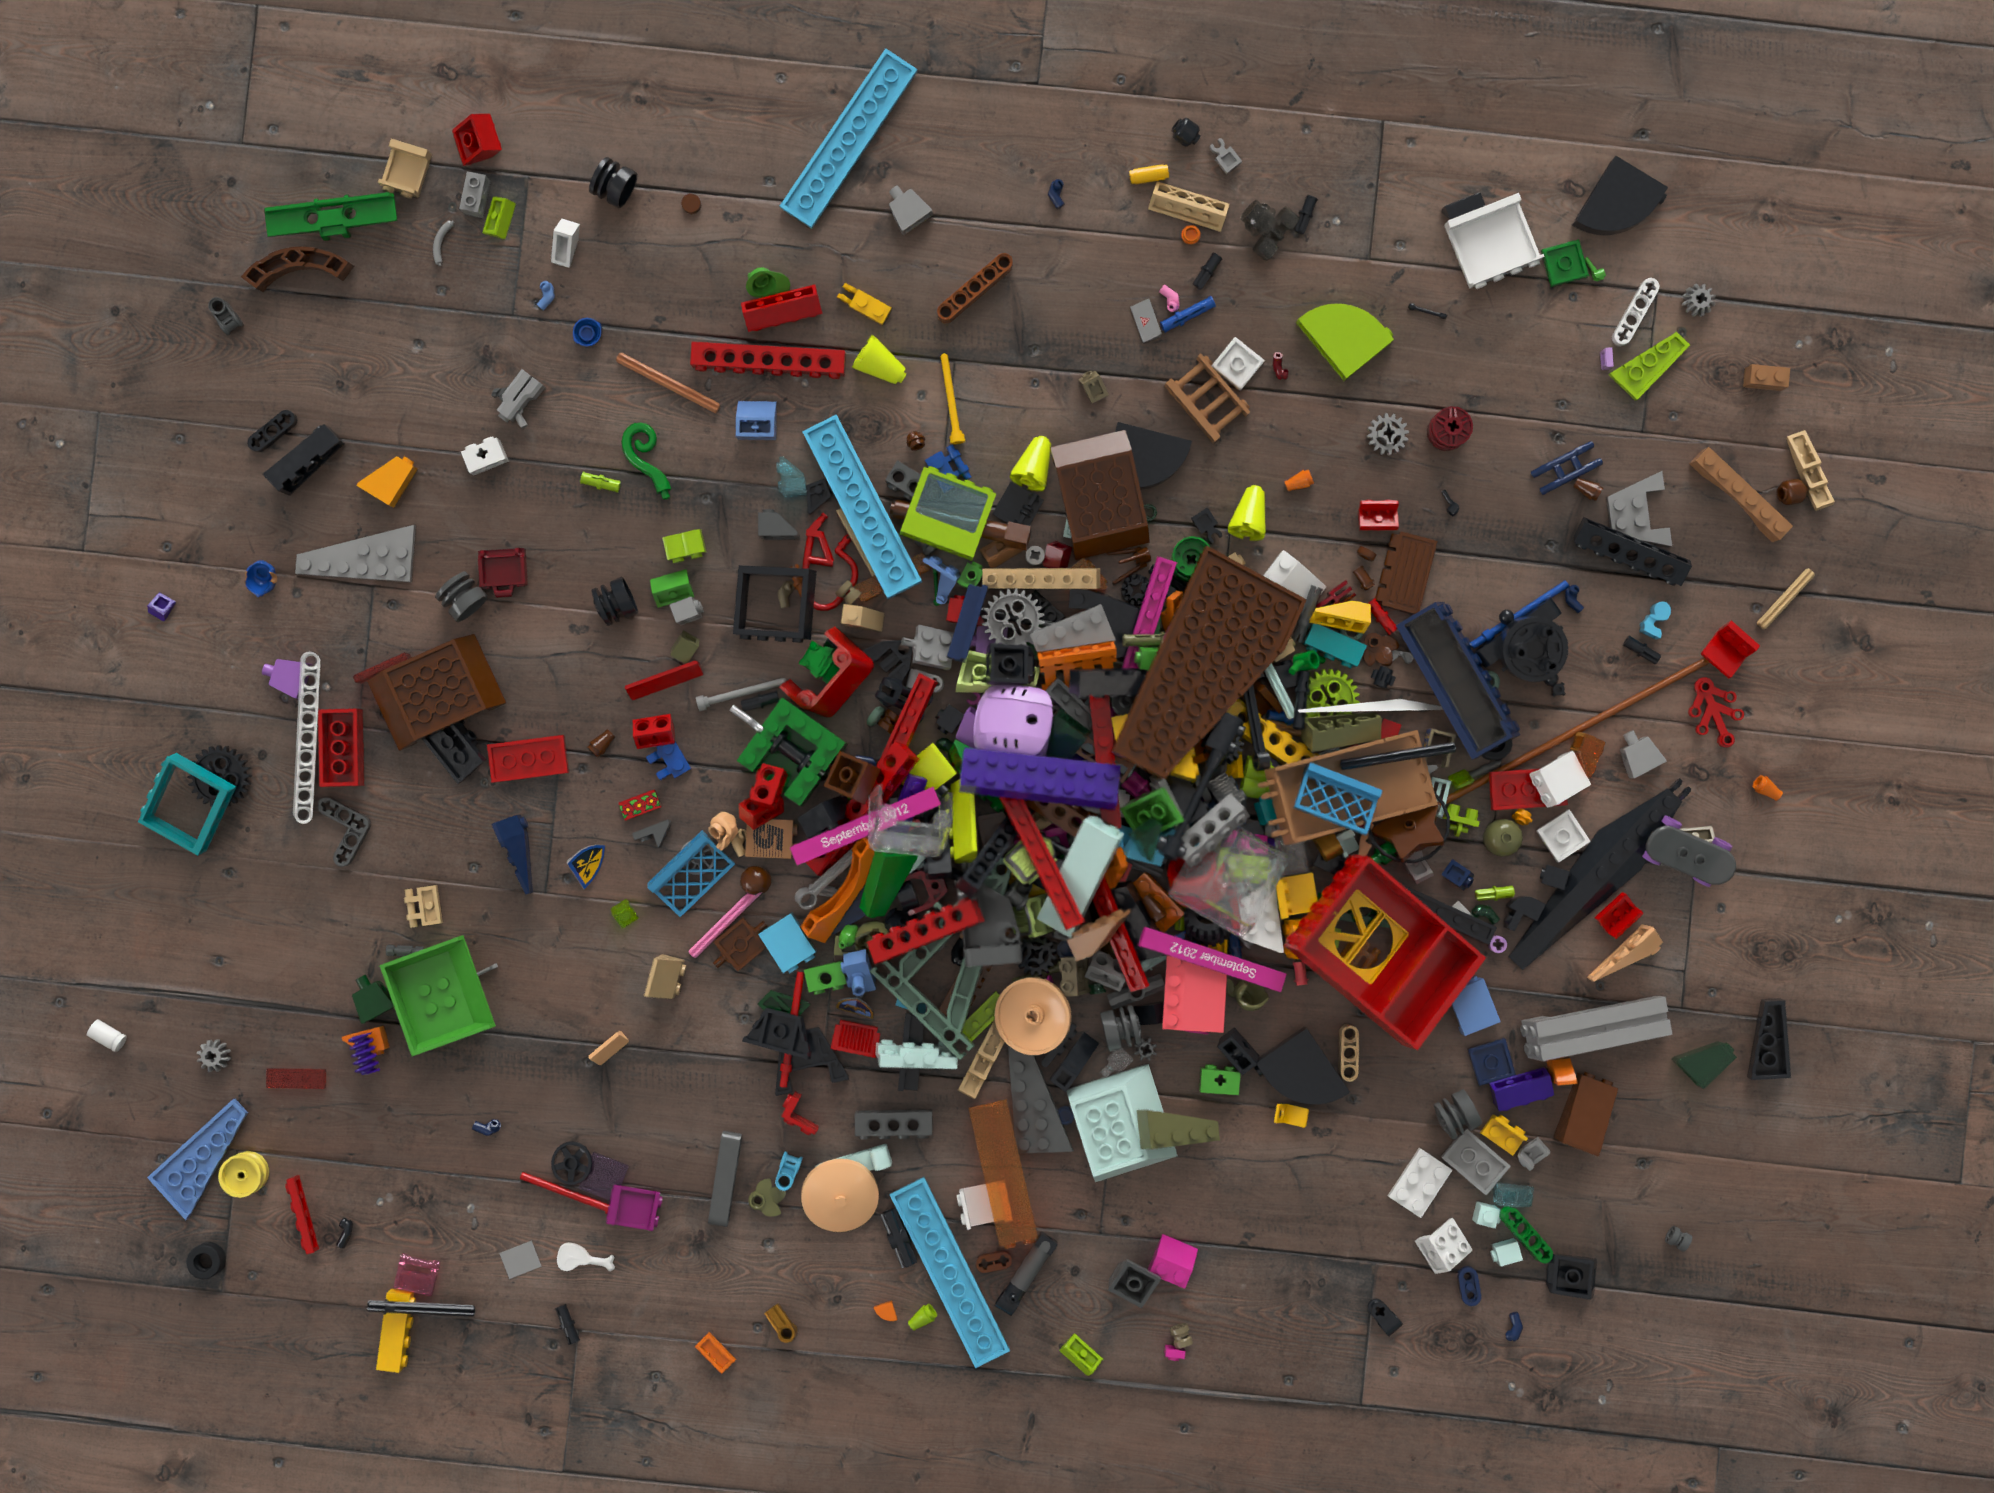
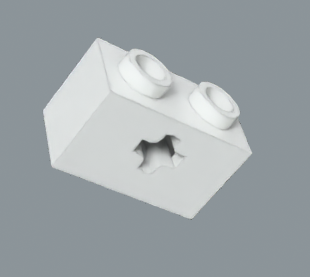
(494, 457)

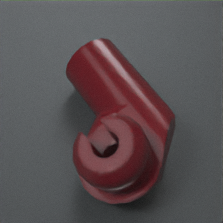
(1277, 366)

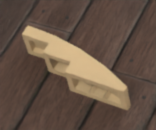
(1809, 470)
(982, 1062)

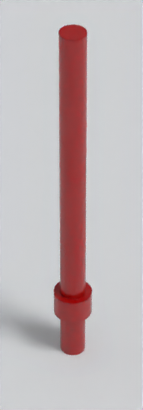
(786, 1066)
(564, 1191)

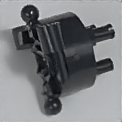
(1530, 645)

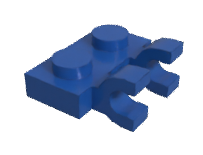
(673, 758)

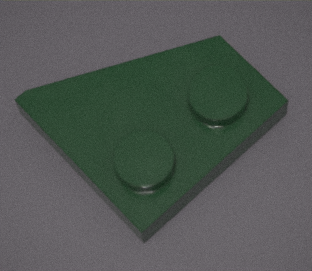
(781, 1002)

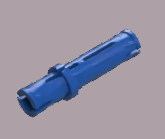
(1180, 318)

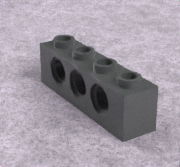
(864, 1117)

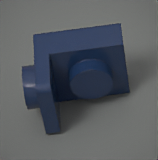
(1458, 875)

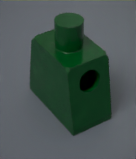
(371, 999)

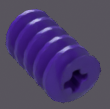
(363, 1053)

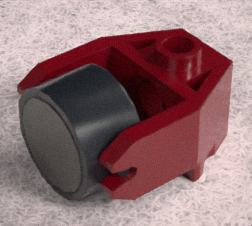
(908, 896)

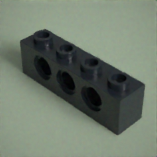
(942, 868)

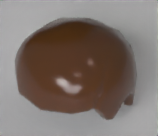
(755, 880)

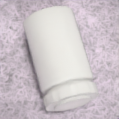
(106, 1035)

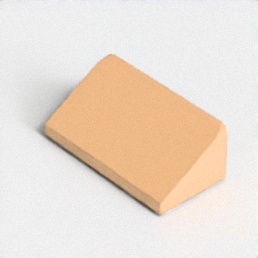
(609, 1048)

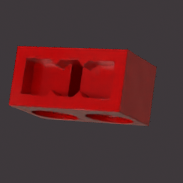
(653, 731)
(773, 787)
(756, 815)

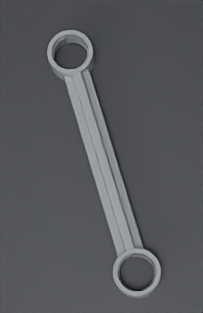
(823, 881)

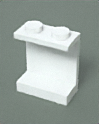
(975, 1206)

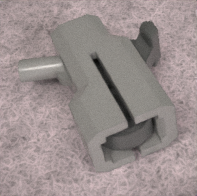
(517, 396)

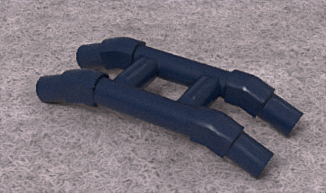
(1562, 478)

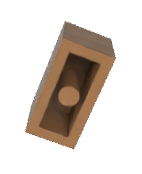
(1766, 377)

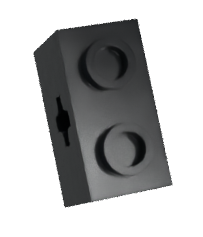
(1238, 1051)

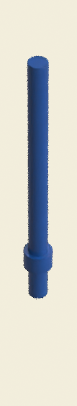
(1488, 635)

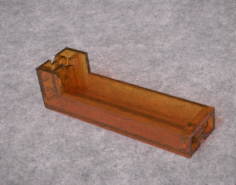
(1003, 1174)

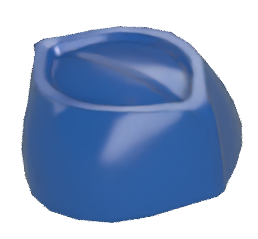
(587, 332)

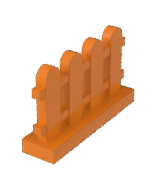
(1073, 657)

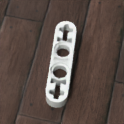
(1635, 311)

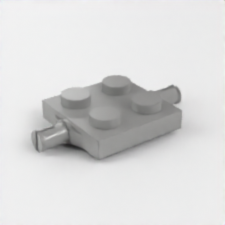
(930, 647)

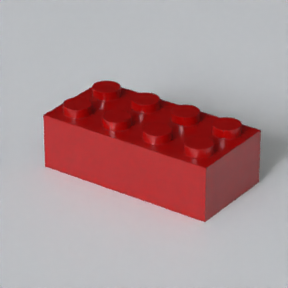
(341, 747)

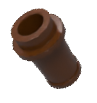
(1364, 578)

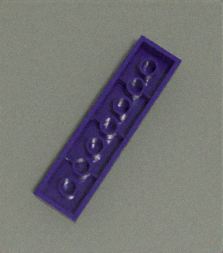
(1040, 778)

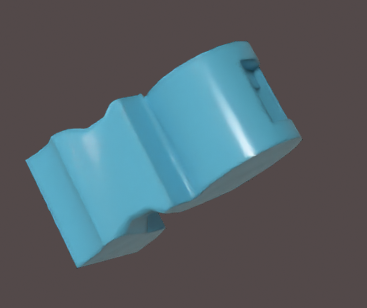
(1658, 612)

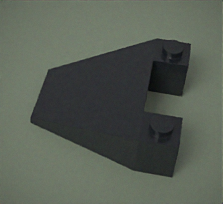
(1119, 614)

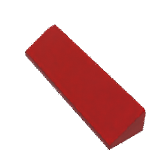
(664, 680)

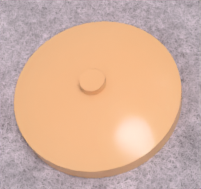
(1032, 1016)
(839, 1195)

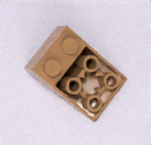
(1094, 936)

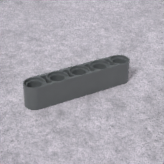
(725, 1178)

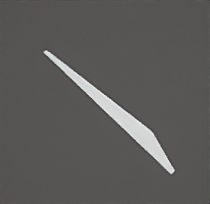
(1387, 705)

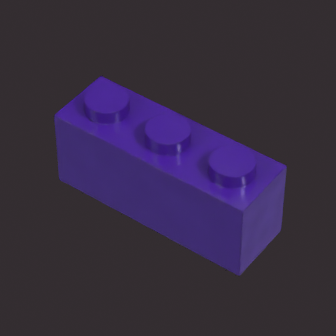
(1521, 1089)

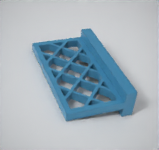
(1346, 785)
(678, 862)

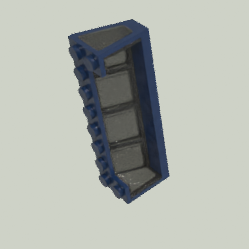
(1458, 679)

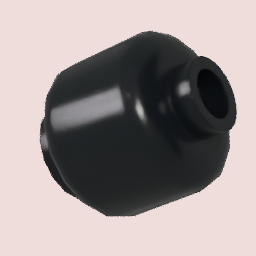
(1186, 132)

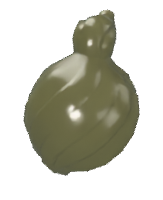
(1248, 995)

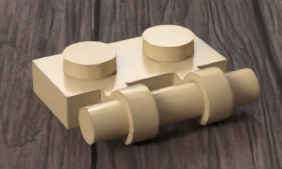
(429, 906)

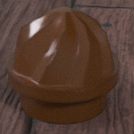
(915, 441)

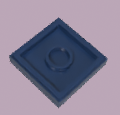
(1491, 1061)

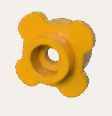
(1522, 817)

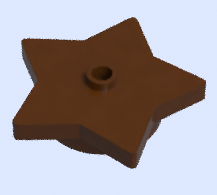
(1411, 831)

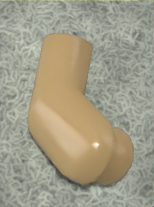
(738, 841)

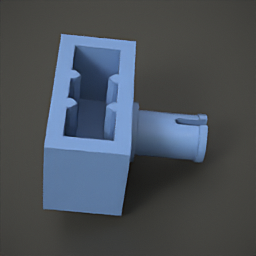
(858, 968)

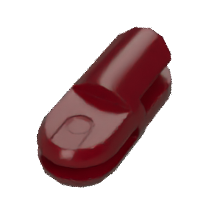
(1335, 598)

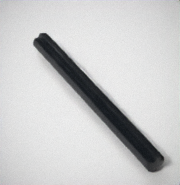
(1398, 756)

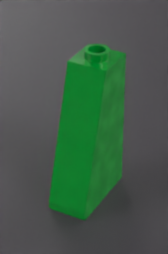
(884, 881)

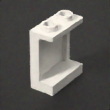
(1560, 779)

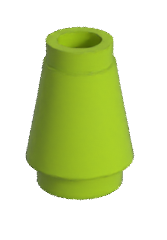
(922, 1317)

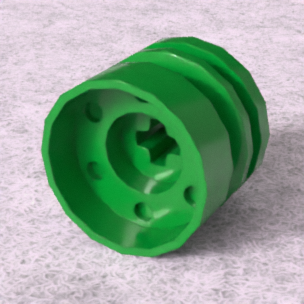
(1188, 548)

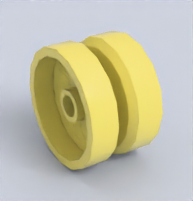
(232, 1174)

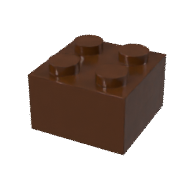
(852, 777)

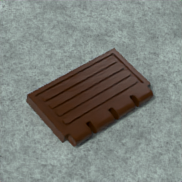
(1407, 573)

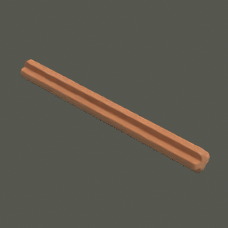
(668, 382)

